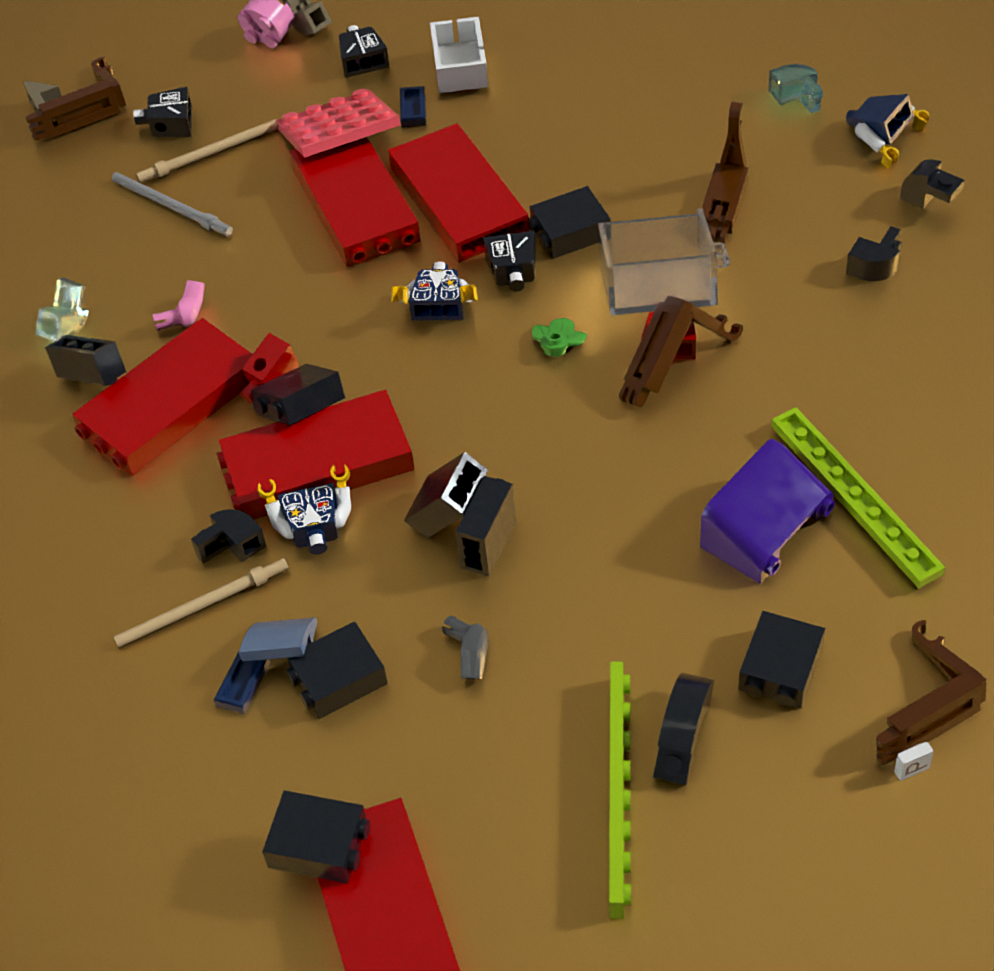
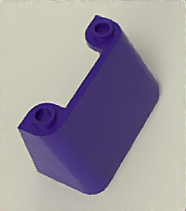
(762, 511)

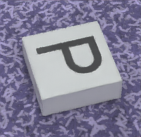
(913, 761)

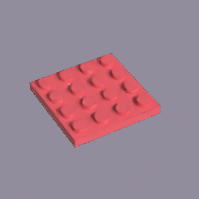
(337, 122)

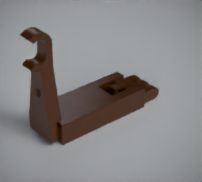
(80, 106)
(727, 181)
(662, 343)
(938, 709)

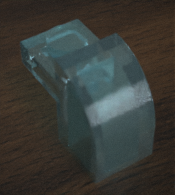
(794, 83)
(66, 313)

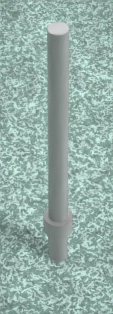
(206, 220)

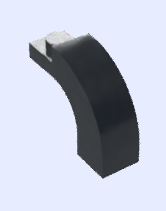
(681, 726)

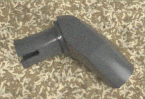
(473, 647)

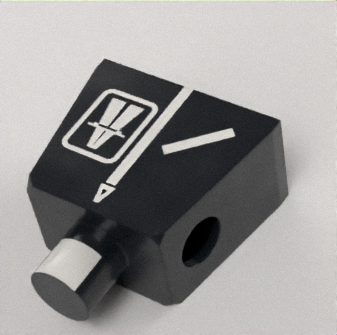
(362, 51)
(167, 113)
(511, 258)

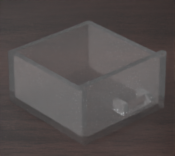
(657, 259)

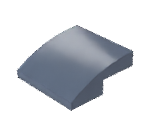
(277, 639)

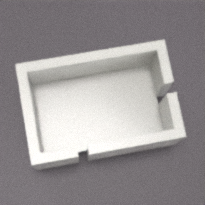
(459, 63)

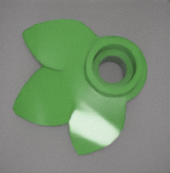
(558, 336)

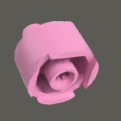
(265, 21)

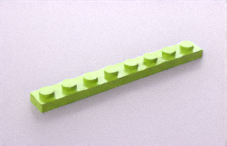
(858, 498)
(619, 798)

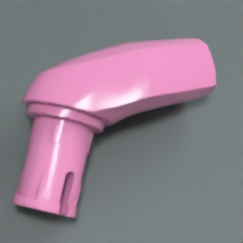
(187, 308)

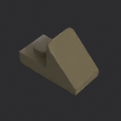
(40, 93)

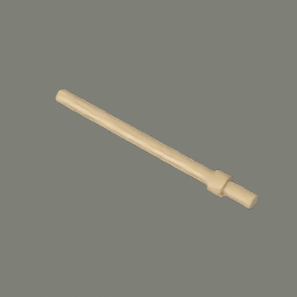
(162, 168)
(256, 577)

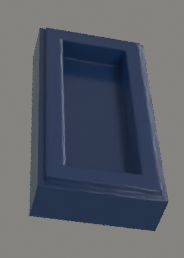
(412, 106)
(240, 684)

